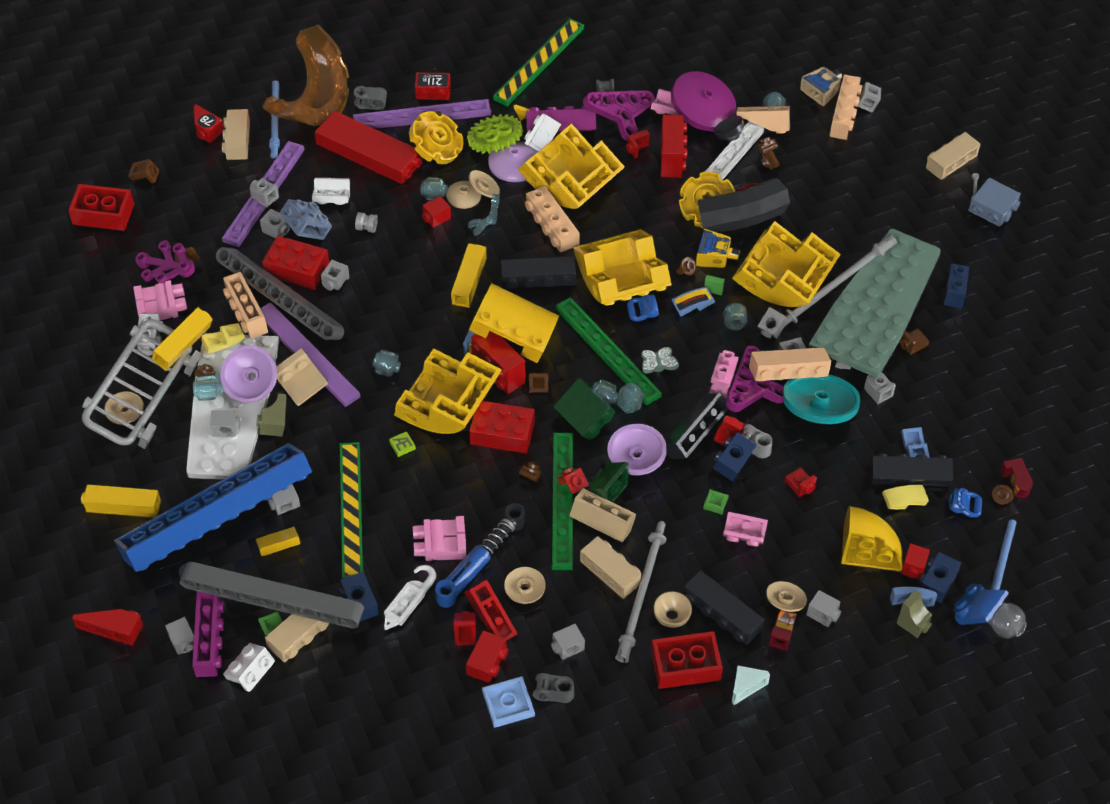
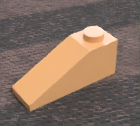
(772, 117)

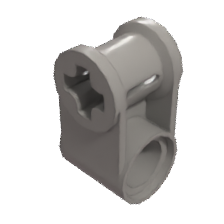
(761, 439)

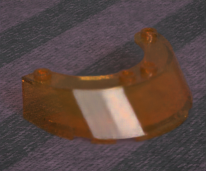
(326, 81)

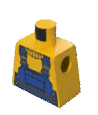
(715, 250)

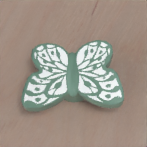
(658, 361)

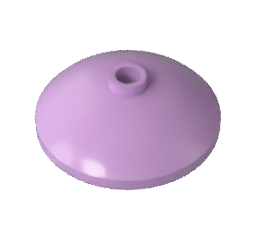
(507, 162)
(237, 374)
(637, 441)

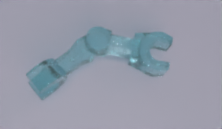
(491, 219)

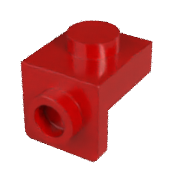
(637, 141)
(727, 428)
(574, 479)

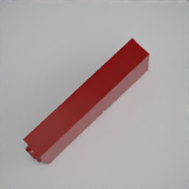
(368, 147)

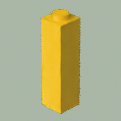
(468, 275)
(181, 339)
(121, 501)

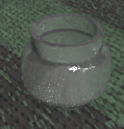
(1008, 620)

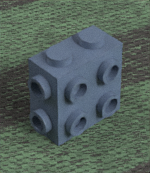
(995, 202)
(306, 219)

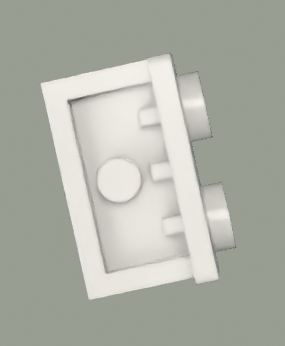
(542, 133)
(331, 190)
(249, 666)

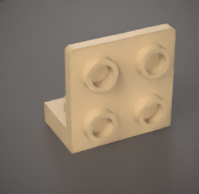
(300, 377)

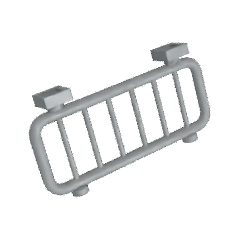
(138, 430)

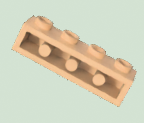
(845, 107)
(552, 219)
(245, 305)
(789, 364)

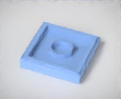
(508, 701)

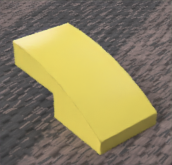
(227, 337)
(903, 496)

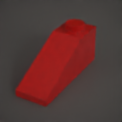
(490, 610)
(112, 624)

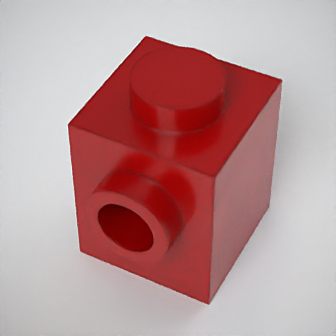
(436, 212)
(915, 561)

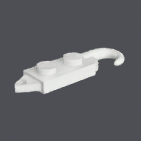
(408, 599)

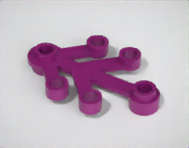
(184, 267)

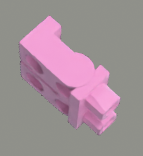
(160, 300)
(724, 373)
(442, 539)

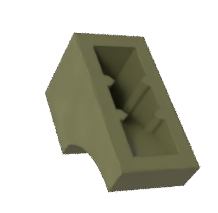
(272, 419)
(914, 615)

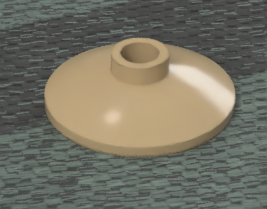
(483, 183)
(463, 195)
(118, 409)
(522, 578)
(786, 596)

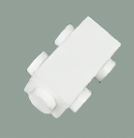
(144, 345)

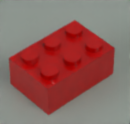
(673, 145)
(101, 207)
(296, 262)
(500, 354)
(502, 427)
(686, 660)

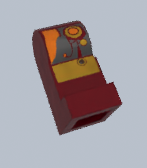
(1018, 476)
(783, 629)

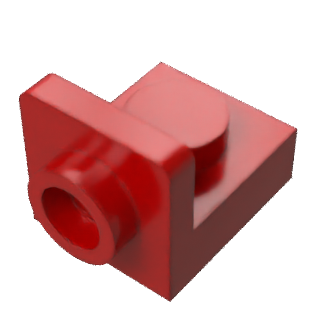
(801, 482)

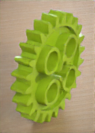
(495, 133)

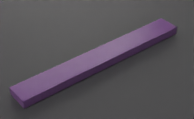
(407, 116)
(253, 209)
(294, 340)

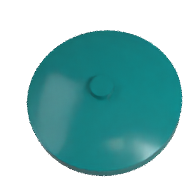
(821, 399)

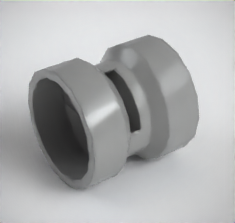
(366, 222)

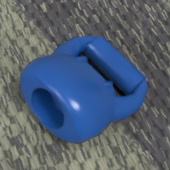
(647, 305)
(960, 501)

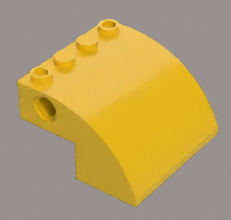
(571, 168)
(622, 267)
(785, 268)
(515, 320)
(446, 392)

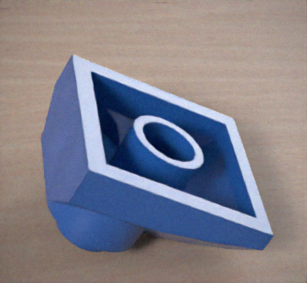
(978, 604)

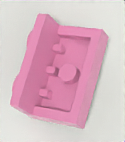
(663, 103)
(745, 528)

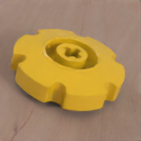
(436, 137)
(703, 187)

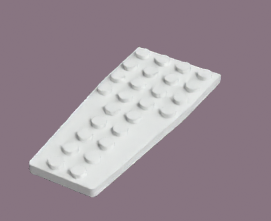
(223, 456)

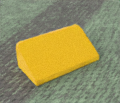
(278, 541)

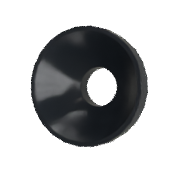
(729, 128)

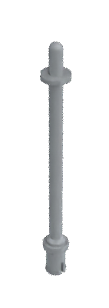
(877, 250)
(627, 640)

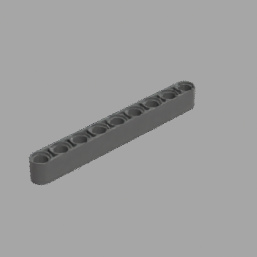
(238, 262)
(272, 595)

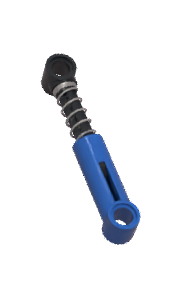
(478, 557)

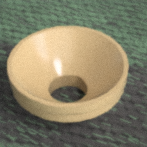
(672, 602)

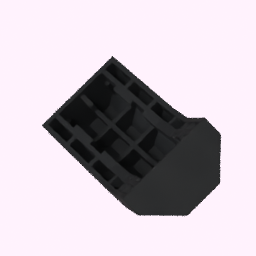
(744, 207)

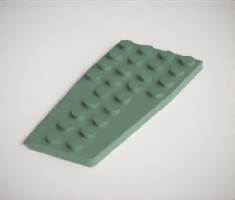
(877, 305)

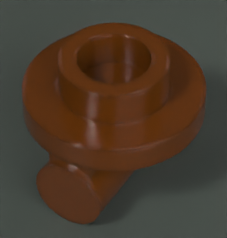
(767, 144)
(770, 160)
(687, 266)
(205, 370)
(531, 471)
(1002, 494)

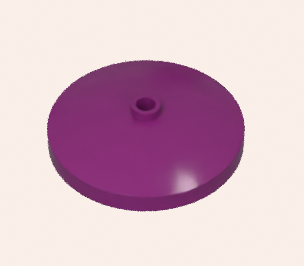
(702, 100)

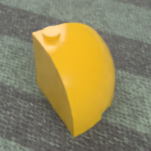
(870, 541)

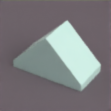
(748, 682)

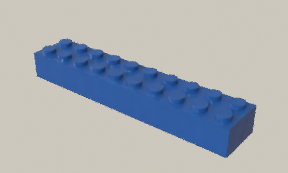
(213, 507)

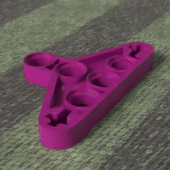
(614, 108)
(750, 389)

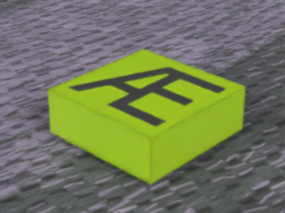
(402, 444)

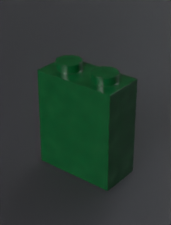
(585, 409)

